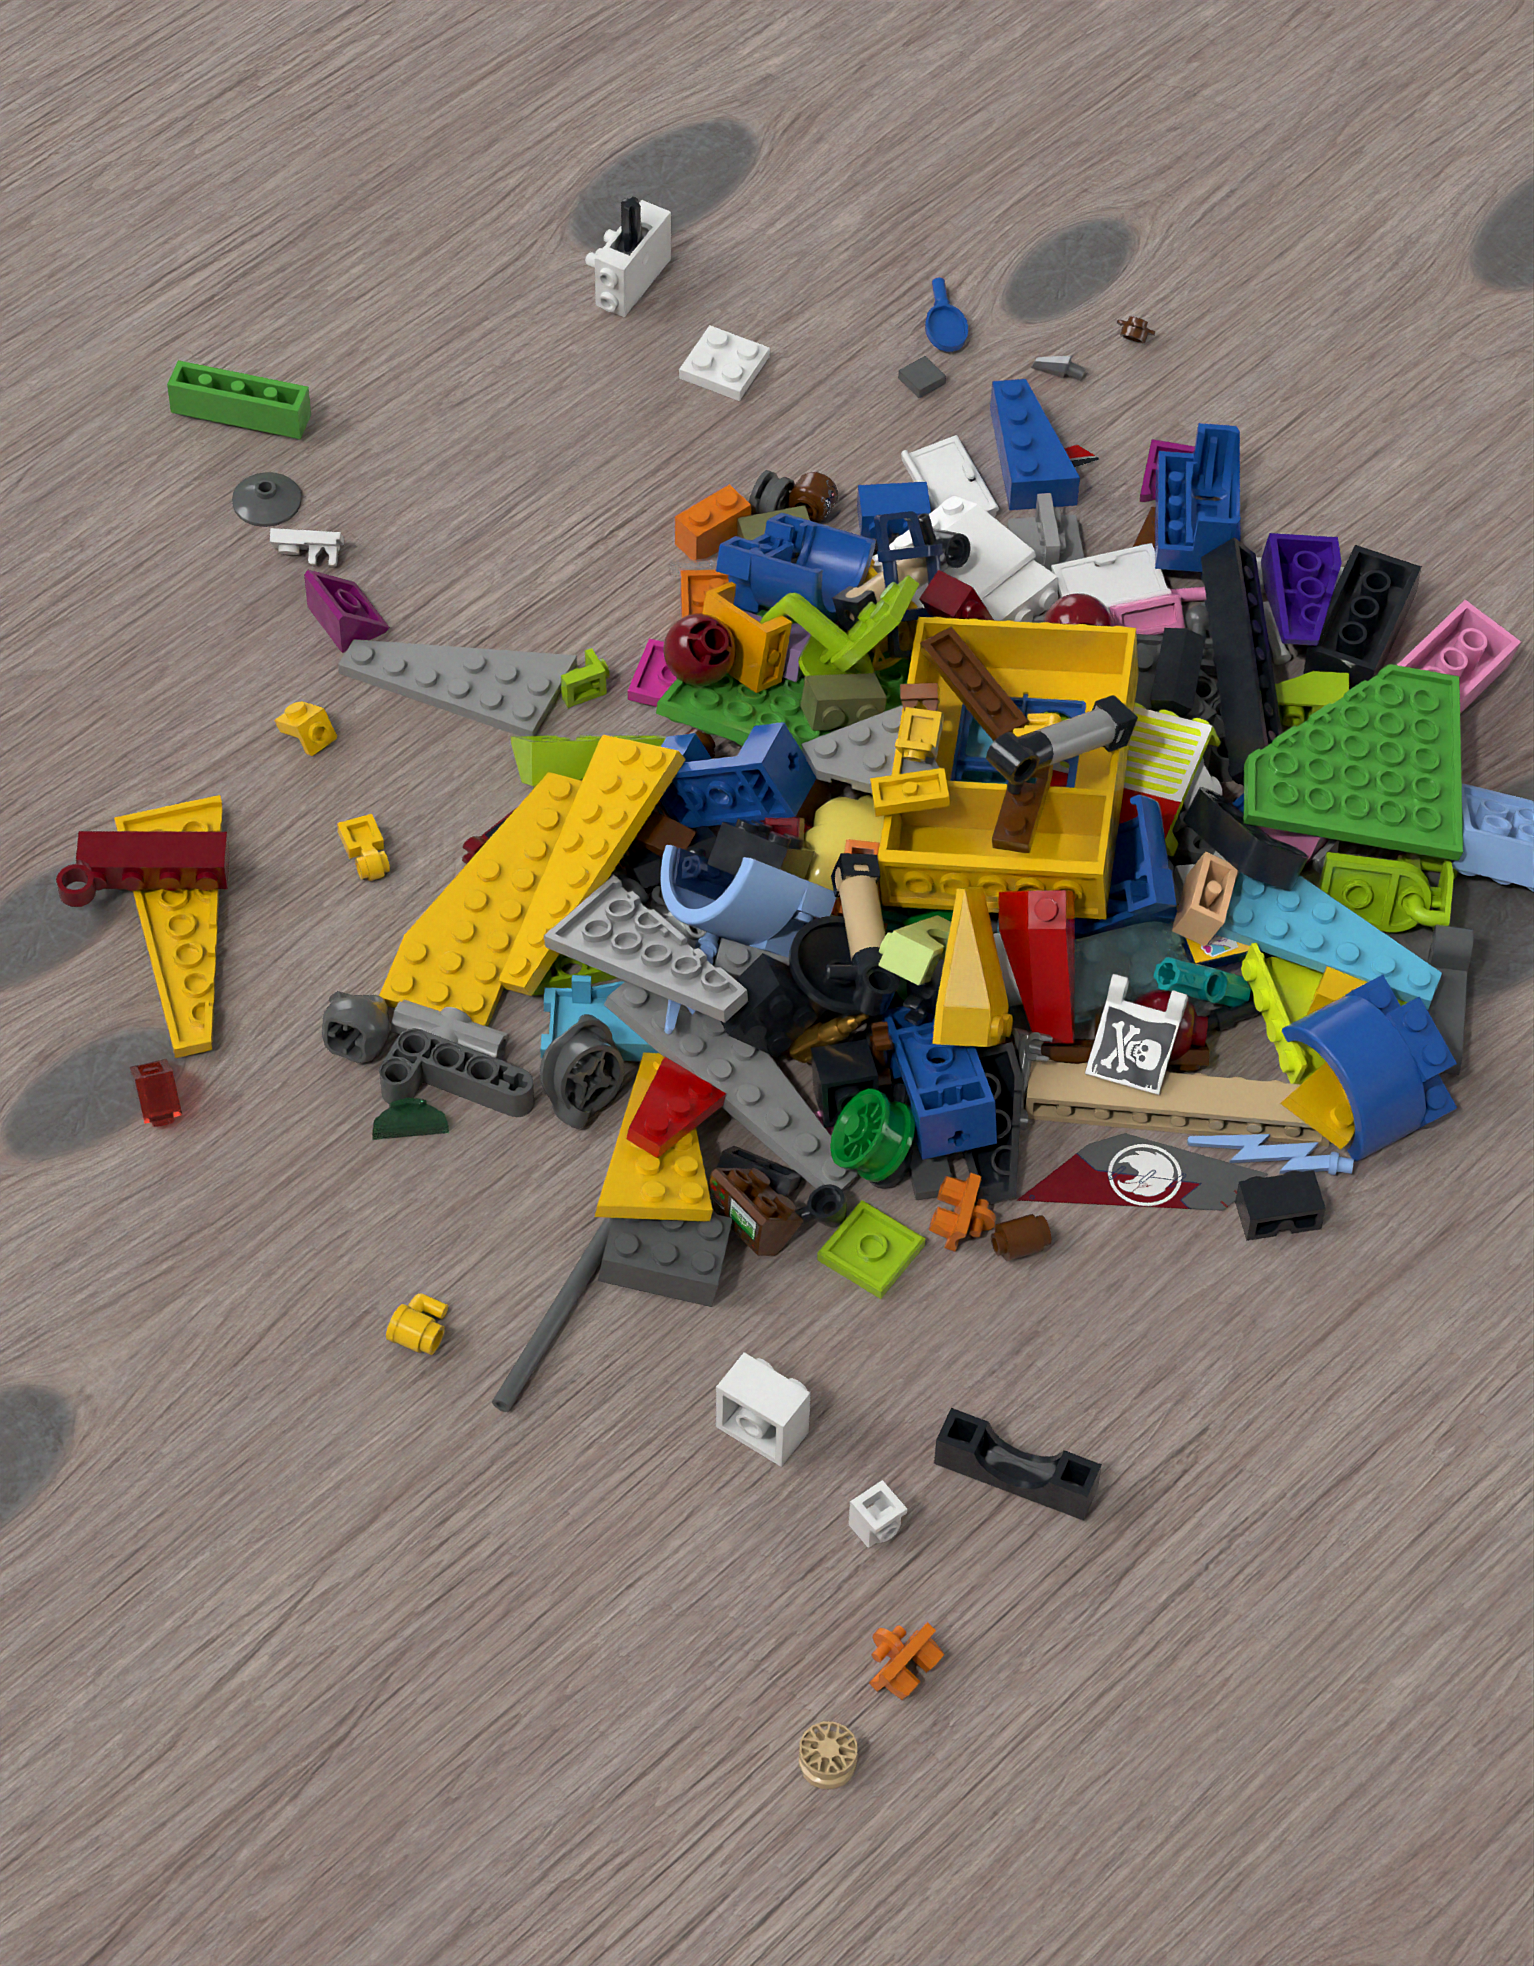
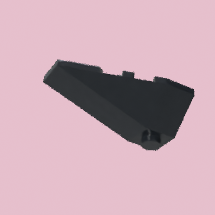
(999, 1162)

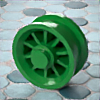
(872, 1135)

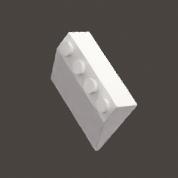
(994, 548)

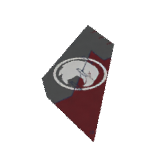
(1142, 1174)

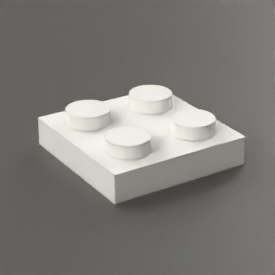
(724, 363)

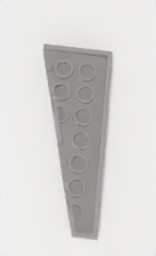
(753, 1083)

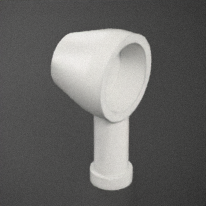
(1279, 650)

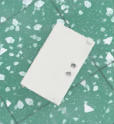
(948, 473)
(1126, 580)

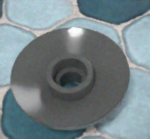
(266, 499)

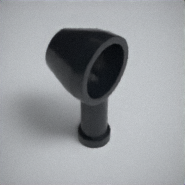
(821, 1203)

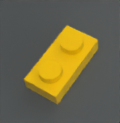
(910, 792)

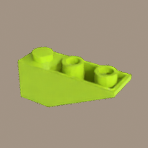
(1309, 693)

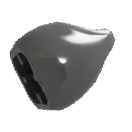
(355, 1026)

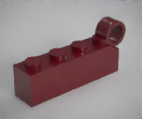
(145, 862)

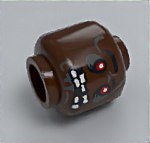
(816, 493)

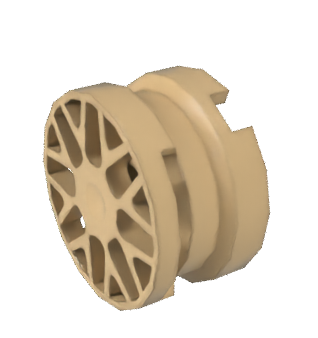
(828, 1756)

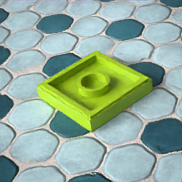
(871, 1249)

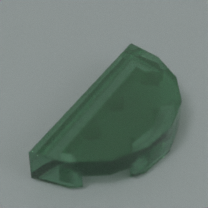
(409, 1118)

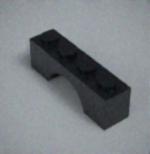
(1057, 1481)

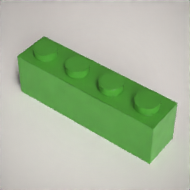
(239, 399)

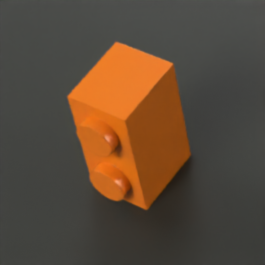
(710, 523)

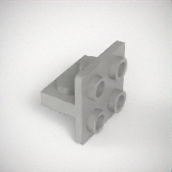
(1049, 534)

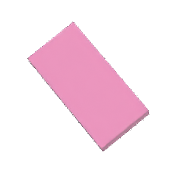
(1150, 614)

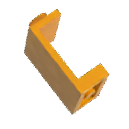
(759, 646)

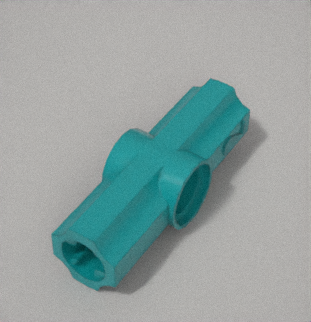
(1202, 982)

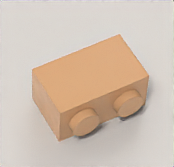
(1205, 899)

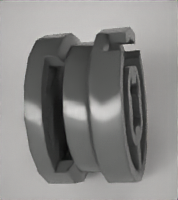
(770, 493)

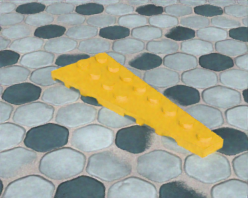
(606, 815)
(181, 931)

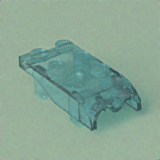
(1123, 952)

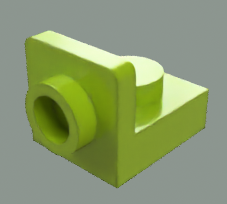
(585, 682)

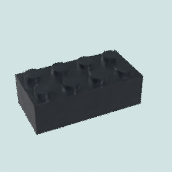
(1364, 615)

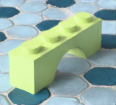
(916, 949)

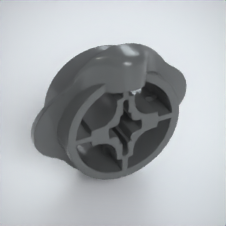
(582, 1071)

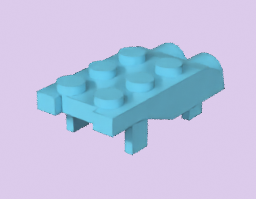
(569, 1004)

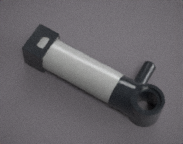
(1019, 757)

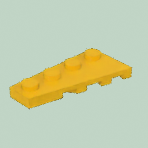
(1323, 1106)

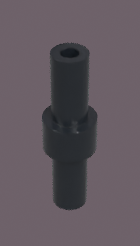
(1224, 1017)

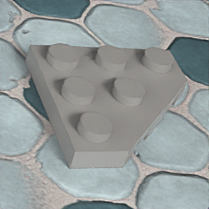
(861, 752)

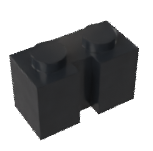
(1280, 1204)

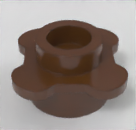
(1135, 329)

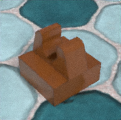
(924, 693)

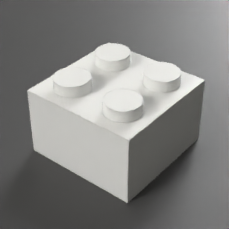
(763, 1408)

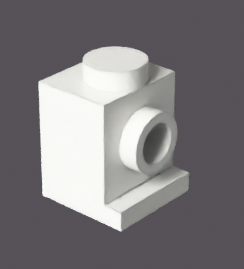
(880, 1520)

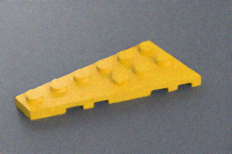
(652, 1186)

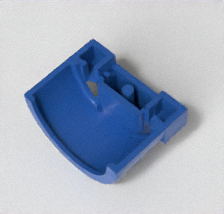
(825, 567)
(1140, 876)
(1384, 1060)

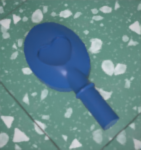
(945, 323)

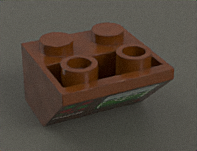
(756, 1210)

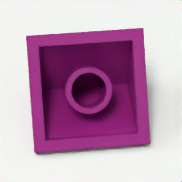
(342, 609)

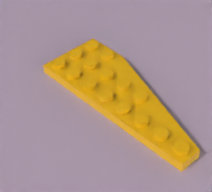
(469, 929)

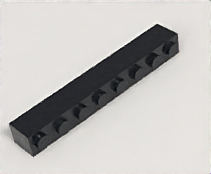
(1240, 652)

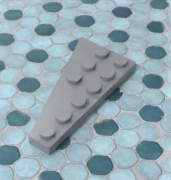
(484, 685)
(643, 948)

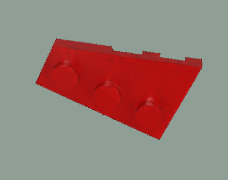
(672, 1108)

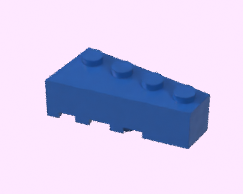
(1029, 449)

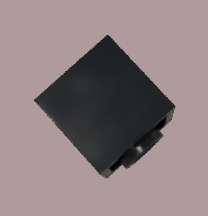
(840, 1074)

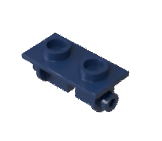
(697, 876)

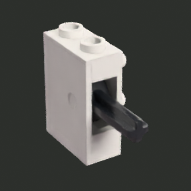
(631, 255)

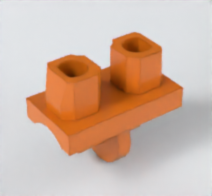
(955, 1224)
(918, 1647)

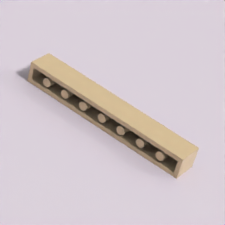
(1184, 1105)

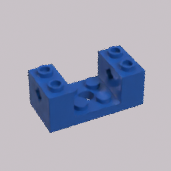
(760, 783)
(948, 1098)

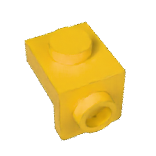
(308, 724)
(920, 734)

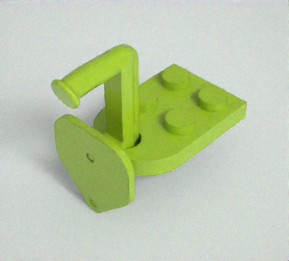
(831, 649)
(1390, 892)

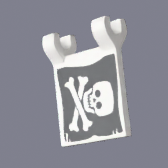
(1134, 1040)

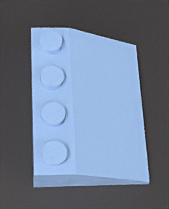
(1497, 837)

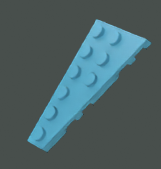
(1320, 933)

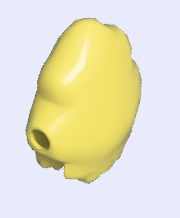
(833, 824)

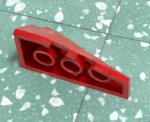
(1041, 953)

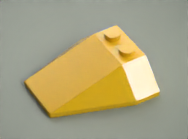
(972, 989)

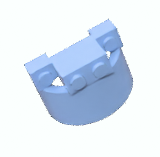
(757, 909)

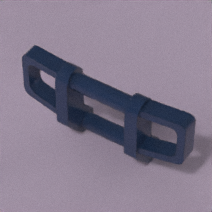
(888, 559)

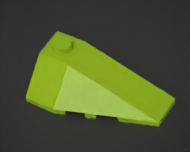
(560, 755)

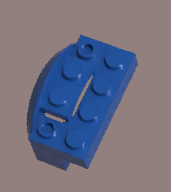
(1191, 526)

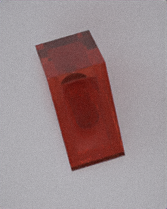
(156, 1092)

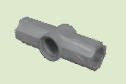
(451, 1025)

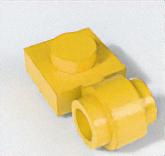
(363, 839)

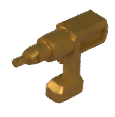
(824, 1034)

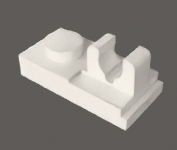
(291, 541)

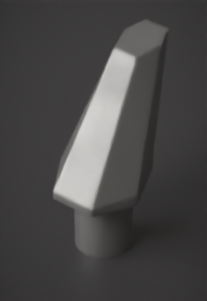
(1058, 366)

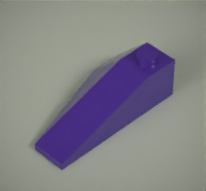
(1299, 583)

